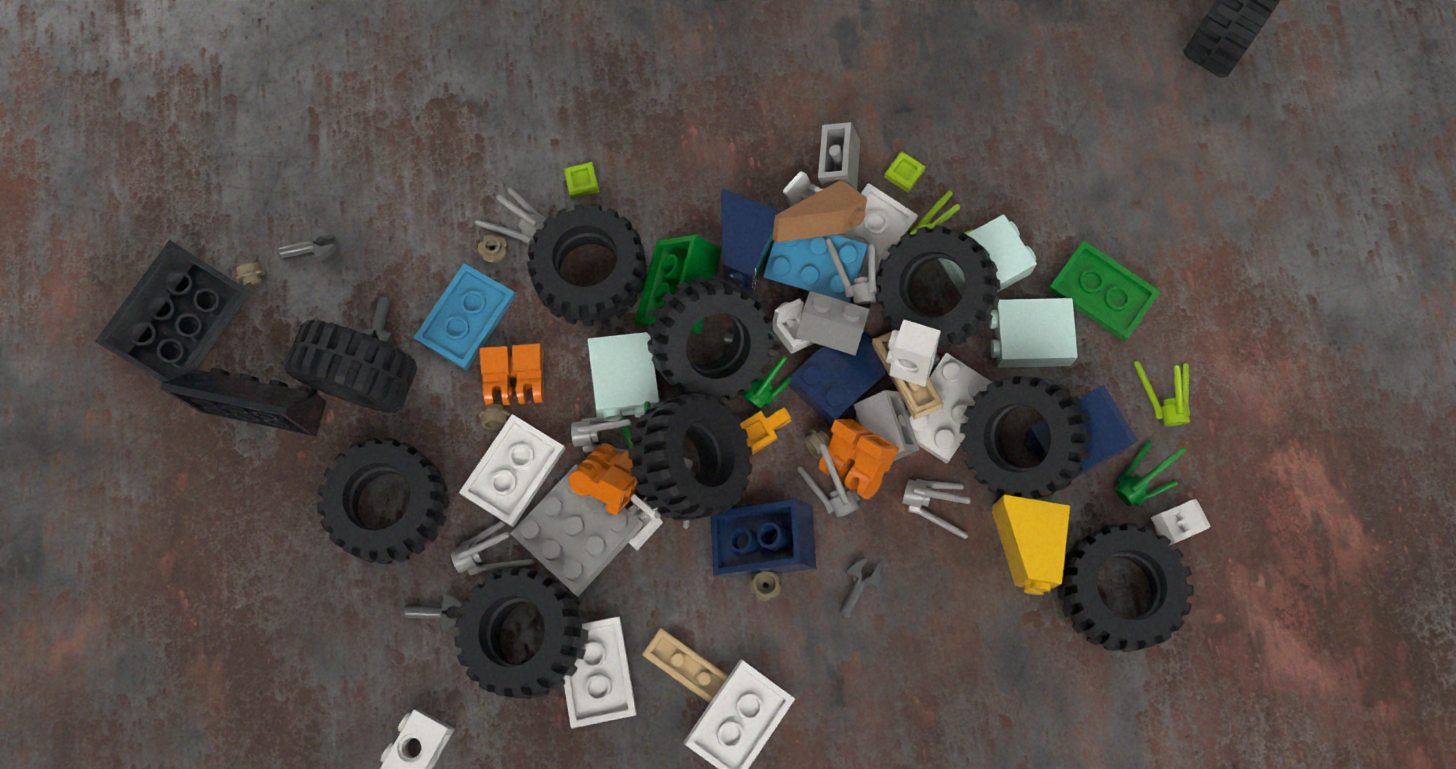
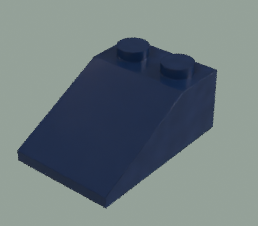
(838, 380)
(764, 538)

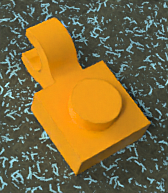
(762, 429)

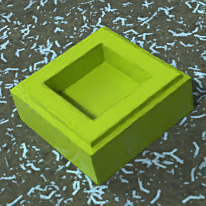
(904, 172)
(581, 180)

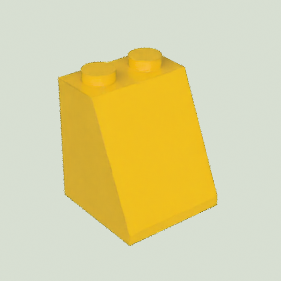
(1033, 541)

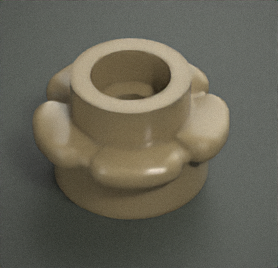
(492, 255)
(250, 273)
(494, 417)
(814, 440)
(765, 594)

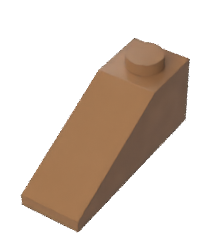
(822, 214)

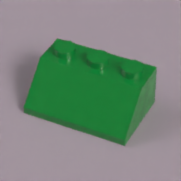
(671, 264)

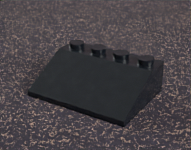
(173, 315)
(249, 400)

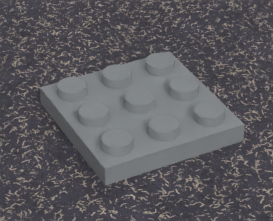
(575, 534)

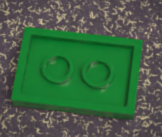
(1104, 291)

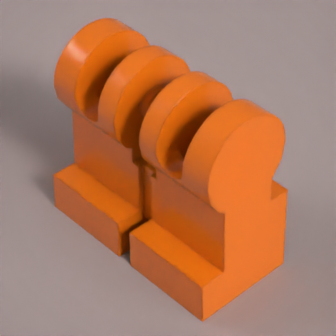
(501, 364)
(859, 456)
(606, 477)

